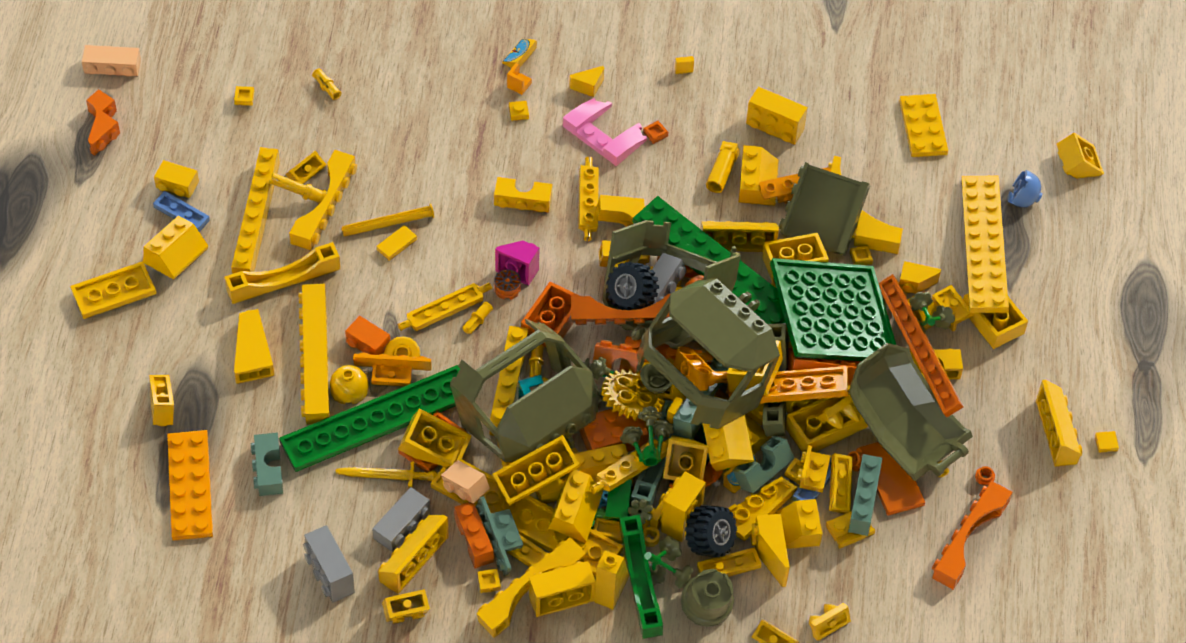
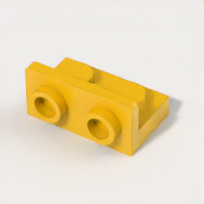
(950, 298)
(814, 470)

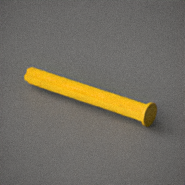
(388, 220)

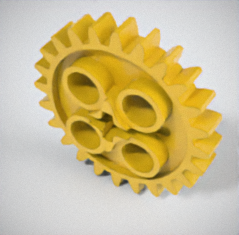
(628, 394)

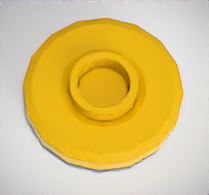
(402, 346)

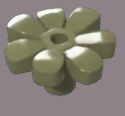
(640, 508)

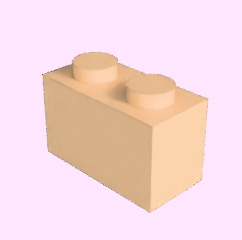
(465, 481)

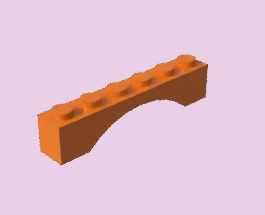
(587, 309)
(990, 505)

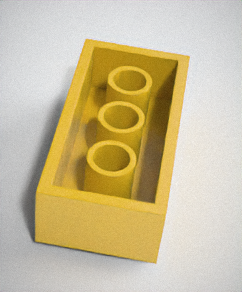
(809, 430)

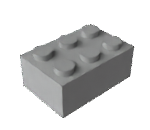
(328, 564)

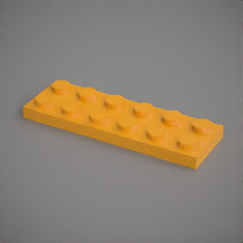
(808, 384)
(189, 485)

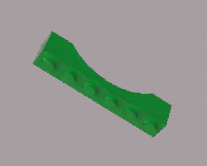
(640, 577)

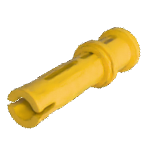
(306, 191)

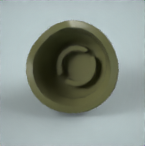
(654, 380)

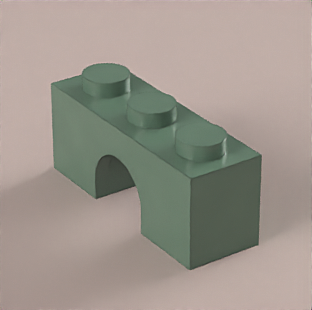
(775, 457)
(268, 478)

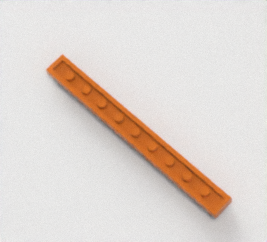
(920, 346)

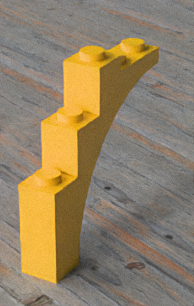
(871, 231)

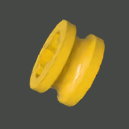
(654, 533)

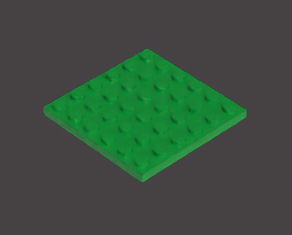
(832, 309)

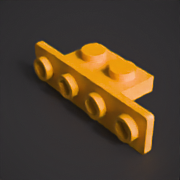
(780, 187)
(392, 369)

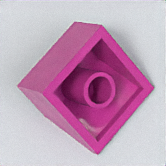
(519, 257)

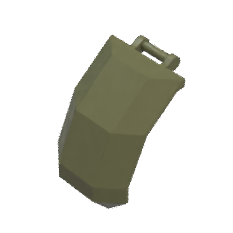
(906, 413)

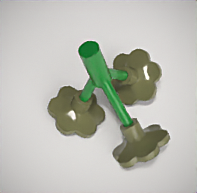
(941, 317)
(670, 549)

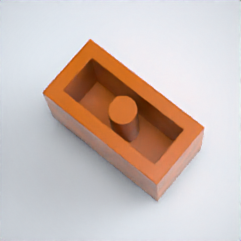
(367, 337)

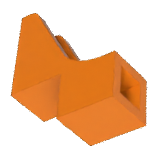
(104, 126)

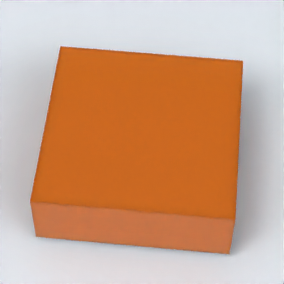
(655, 132)

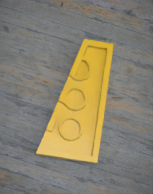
(763, 503)

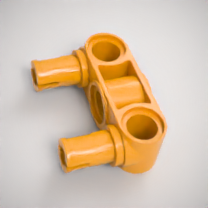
(696, 369)

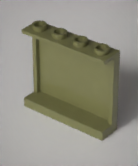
(825, 206)

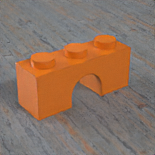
(612, 352)
(472, 528)

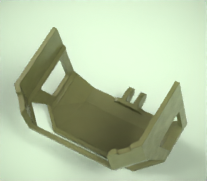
(653, 240)
(727, 332)
(547, 412)

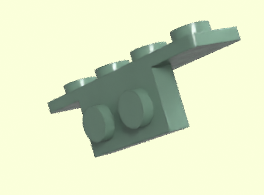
(501, 532)

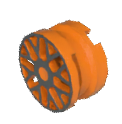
(507, 285)

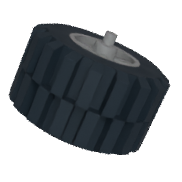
(632, 286)
(711, 531)

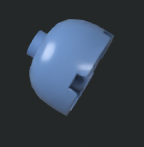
(1026, 190)

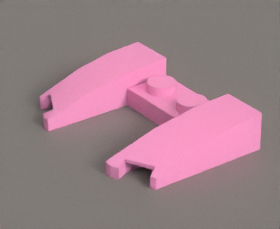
(614, 150)

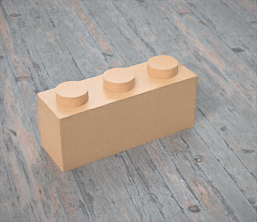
(111, 60)

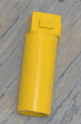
(722, 167)

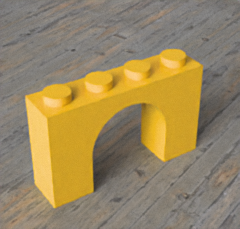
(617, 210)

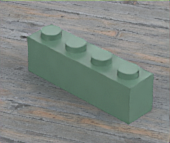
(865, 495)

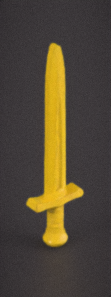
(395, 474)

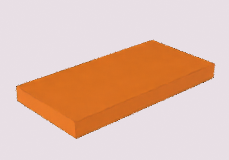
(895, 487)

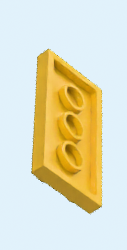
(923, 125)
(113, 290)

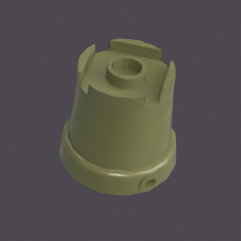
(708, 598)

